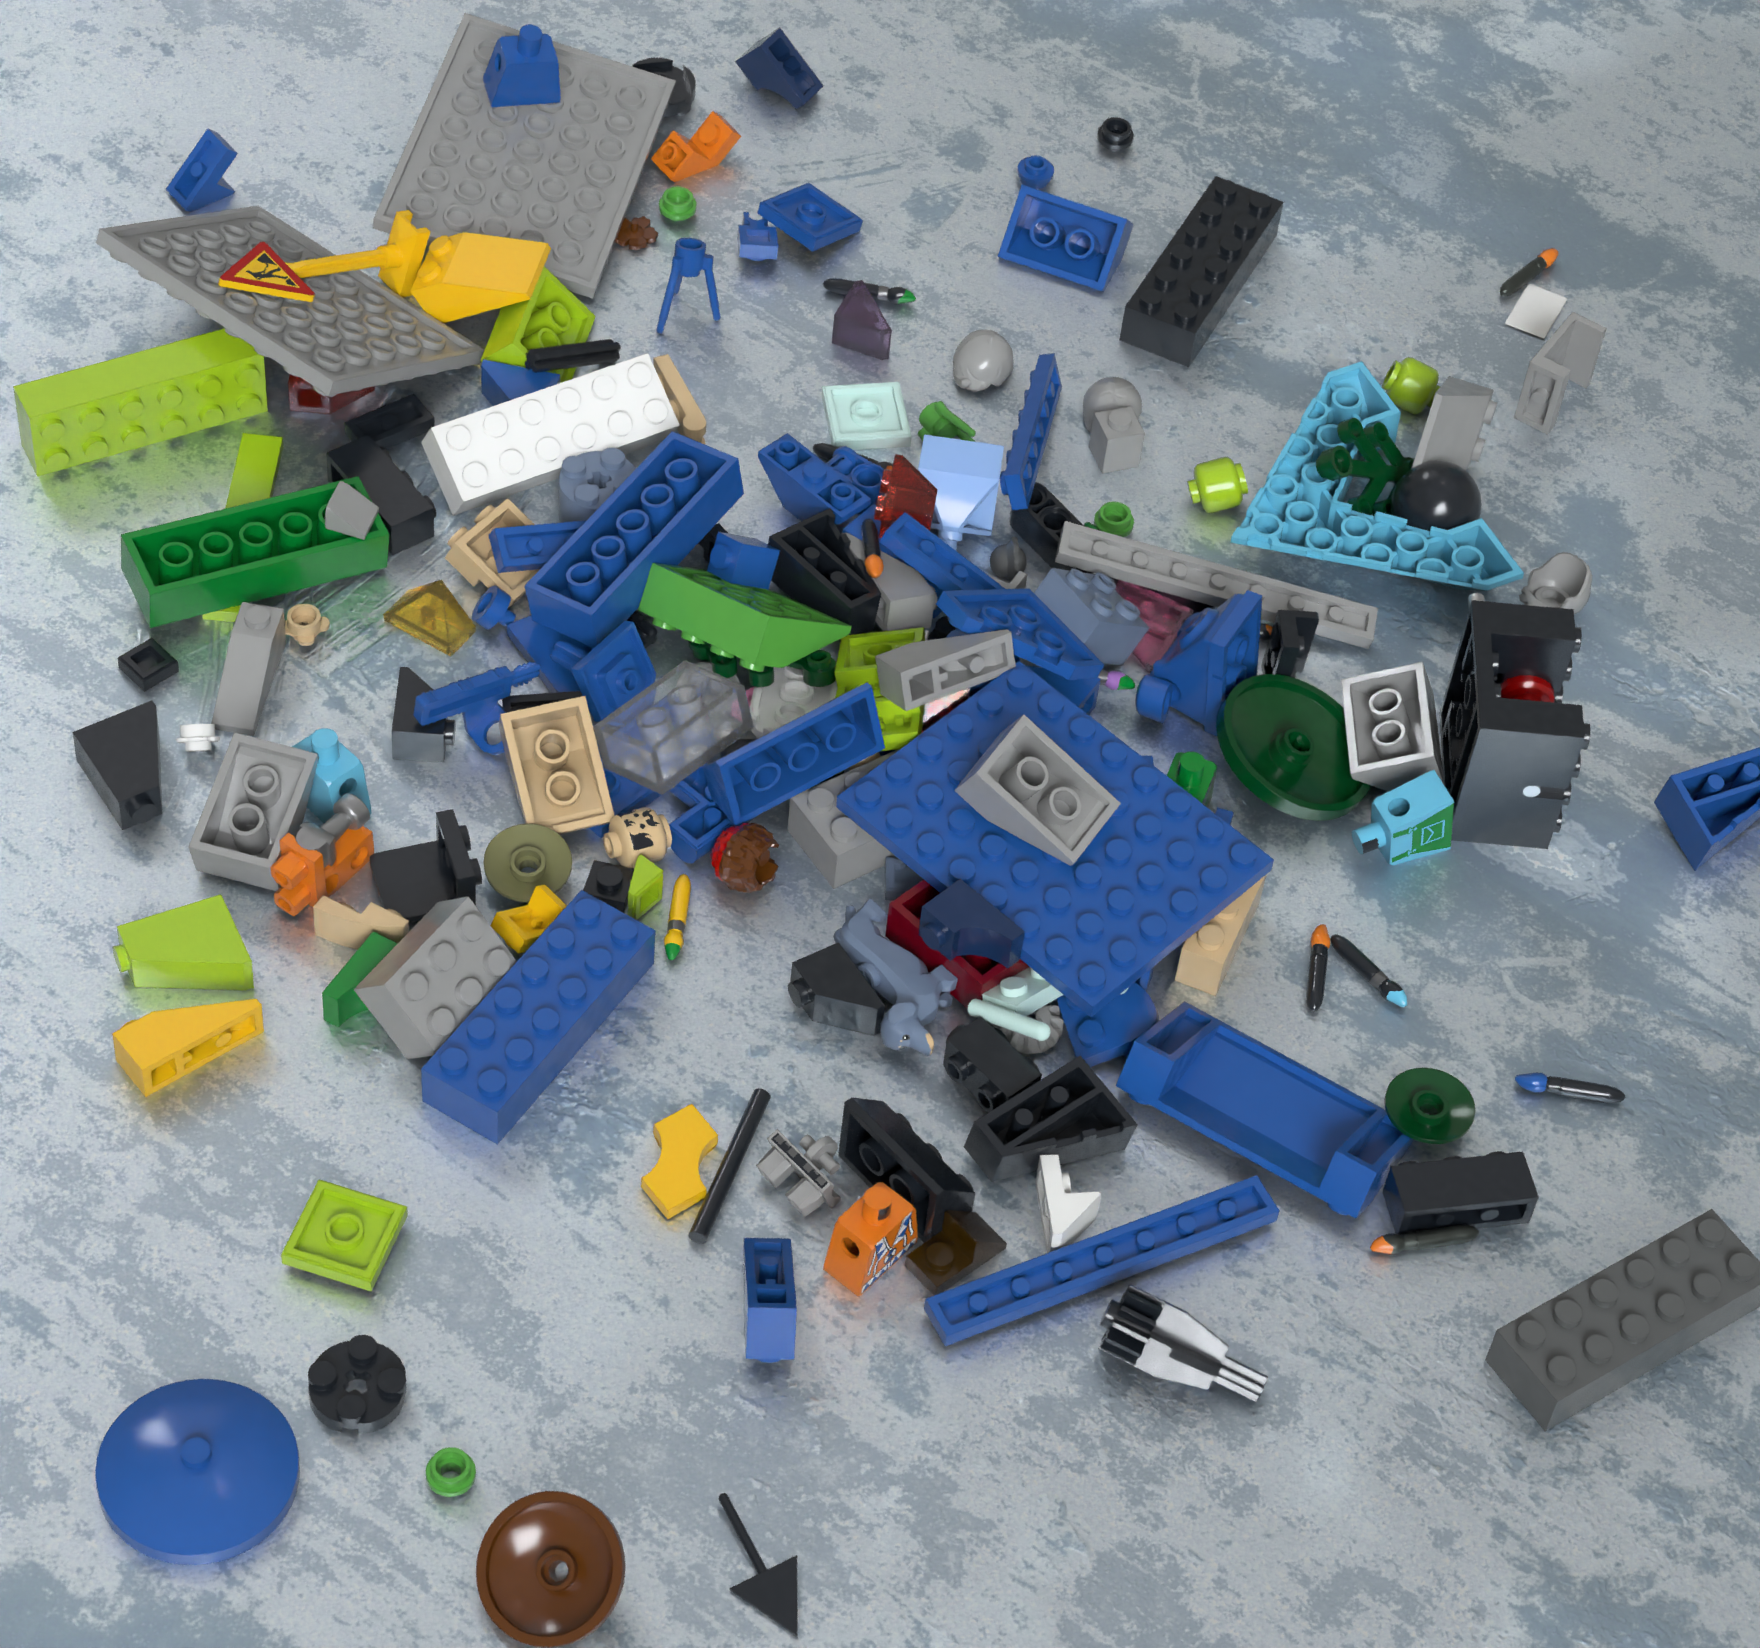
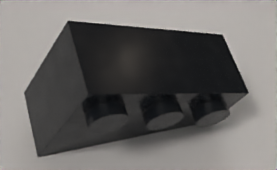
(824, 574)
(1059, 1115)

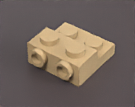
(473, 554)

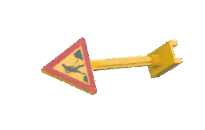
(268, 274)

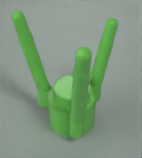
(941, 422)

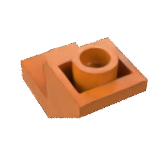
(709, 145)

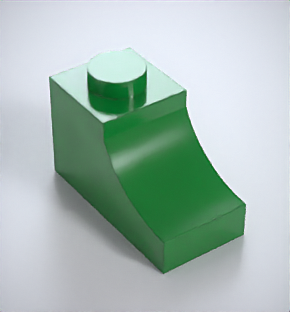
(339, 997)

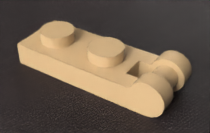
(687, 412)

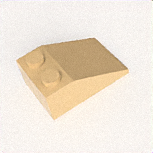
(556, 766)

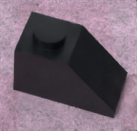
(409, 738)
(835, 991)

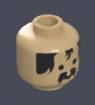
(637, 834)

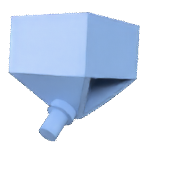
(966, 485)

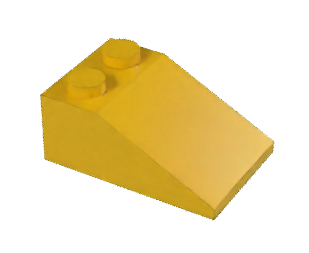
(477, 274)

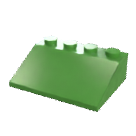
(736, 618)

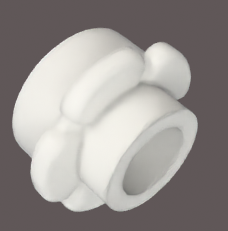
(197, 737)

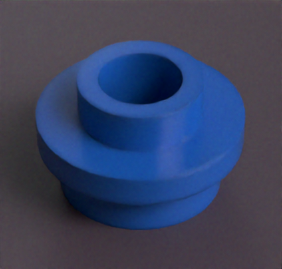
(1035, 172)

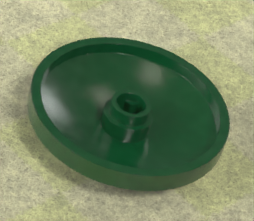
(1289, 747)

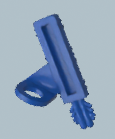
(476, 700)

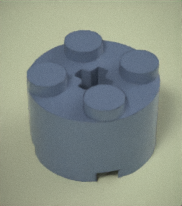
(589, 481)

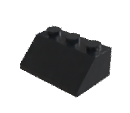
(887, 1150)

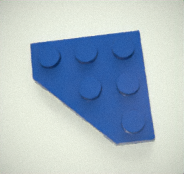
(1034, 628)

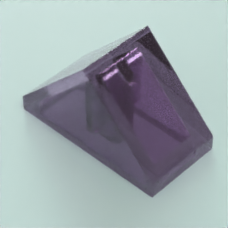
(861, 324)

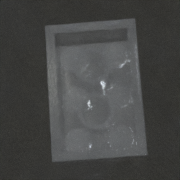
(673, 727)

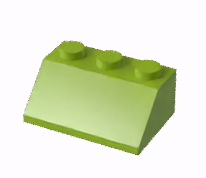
(545, 320)

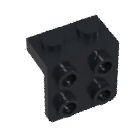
(429, 872)

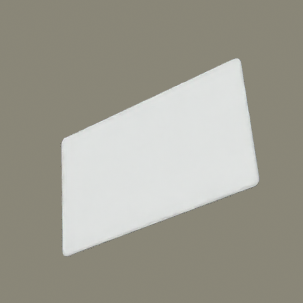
(1536, 311)

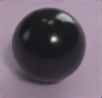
(1436, 496)

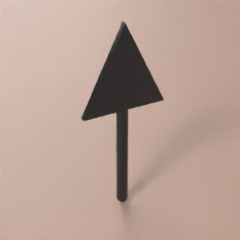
(772, 1589)

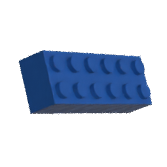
(647, 520)
(538, 1017)

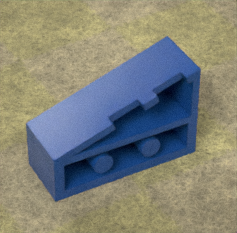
(1711, 804)

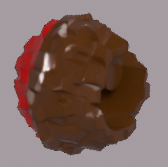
(743, 857)

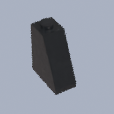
(124, 763)

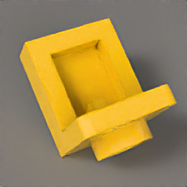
(525, 924)

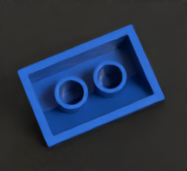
(1065, 238)

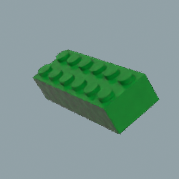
(245, 555)

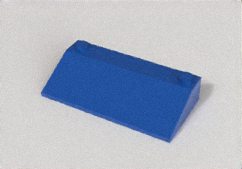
(1265, 1107)

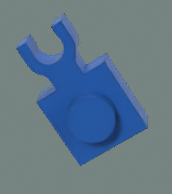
(757, 239)

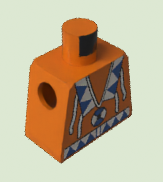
(878, 1229)

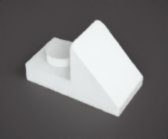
(1062, 1212)

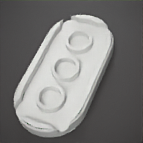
(786, 700)

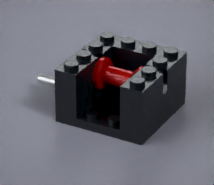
(1505, 727)

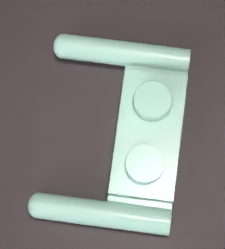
(1015, 1000)

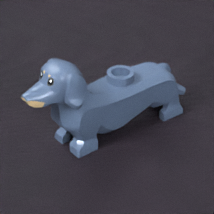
(897, 977)

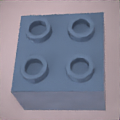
(1094, 612)

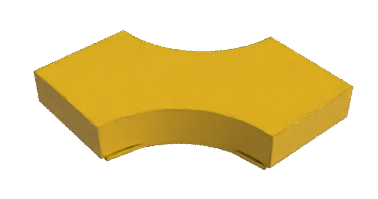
(683, 1144)

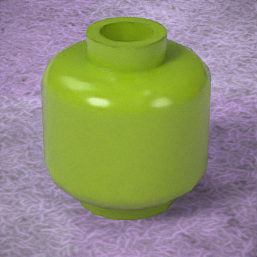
(1411, 384)
(1218, 485)

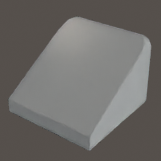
(350, 512)

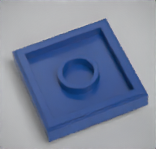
(810, 216)

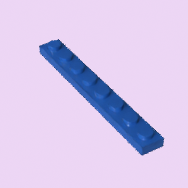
(1100, 1260)

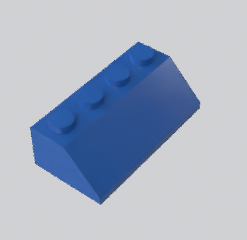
(796, 756)

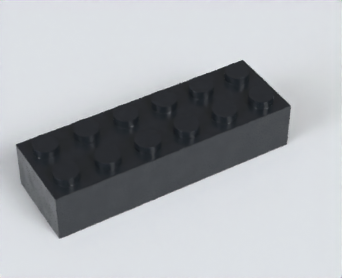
(1201, 271)

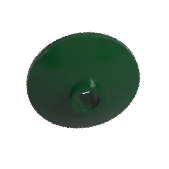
(1434, 1093)

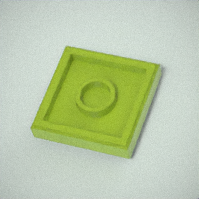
(344, 1235)

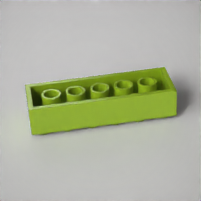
(139, 400)

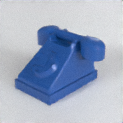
(1204, 662)

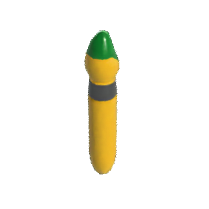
(677, 917)

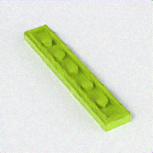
(251, 481)

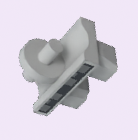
(814, 1186)

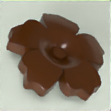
(636, 233)

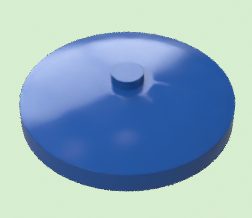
(197, 1471)

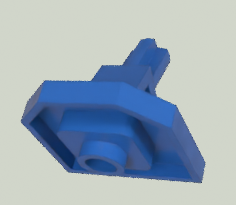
(610, 671)

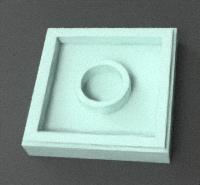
(866, 416)

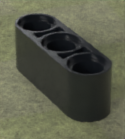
(1042, 524)

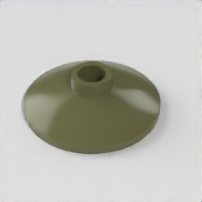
(527, 847)

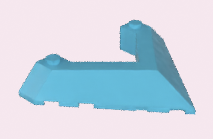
(1308, 514)

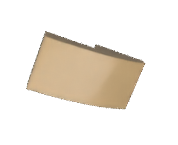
(350, 929)

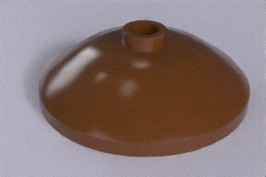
(520, 1564)

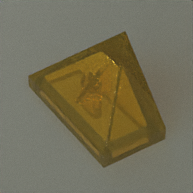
(432, 617)

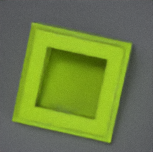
(644, 888)

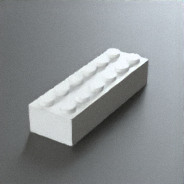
(530, 436)

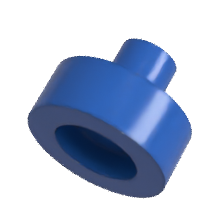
(493, 609)

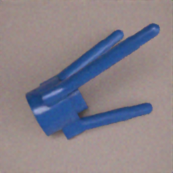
(688, 262)

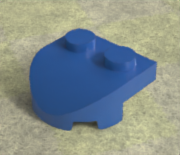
(1111, 1029)

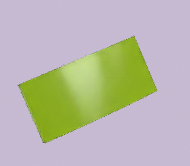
(858, 666)

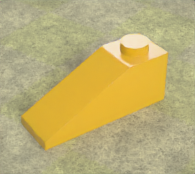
(180, 1040)

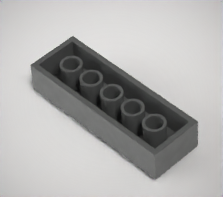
(1626, 1319)

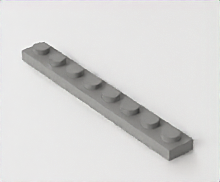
(1210, 581)

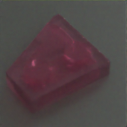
(1162, 617)

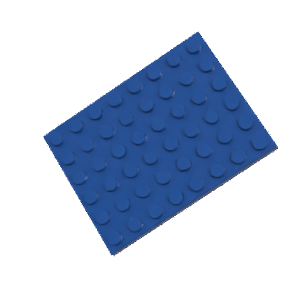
(1130, 896)

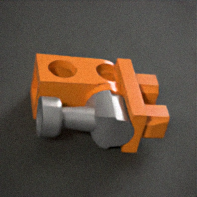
(322, 856)

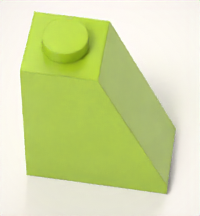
(185, 949)

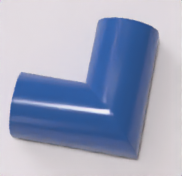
(700, 826)

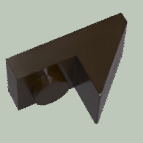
(955, 1251)

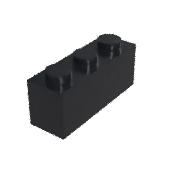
(401, 506)
(1460, 1191)

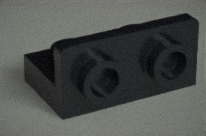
(1289, 642)

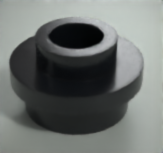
(1115, 134)

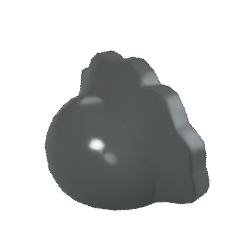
(1008, 559)

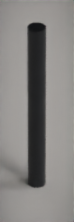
(729, 1166)

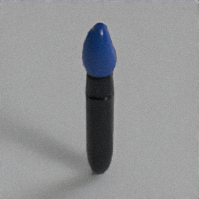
(1539, 1083)

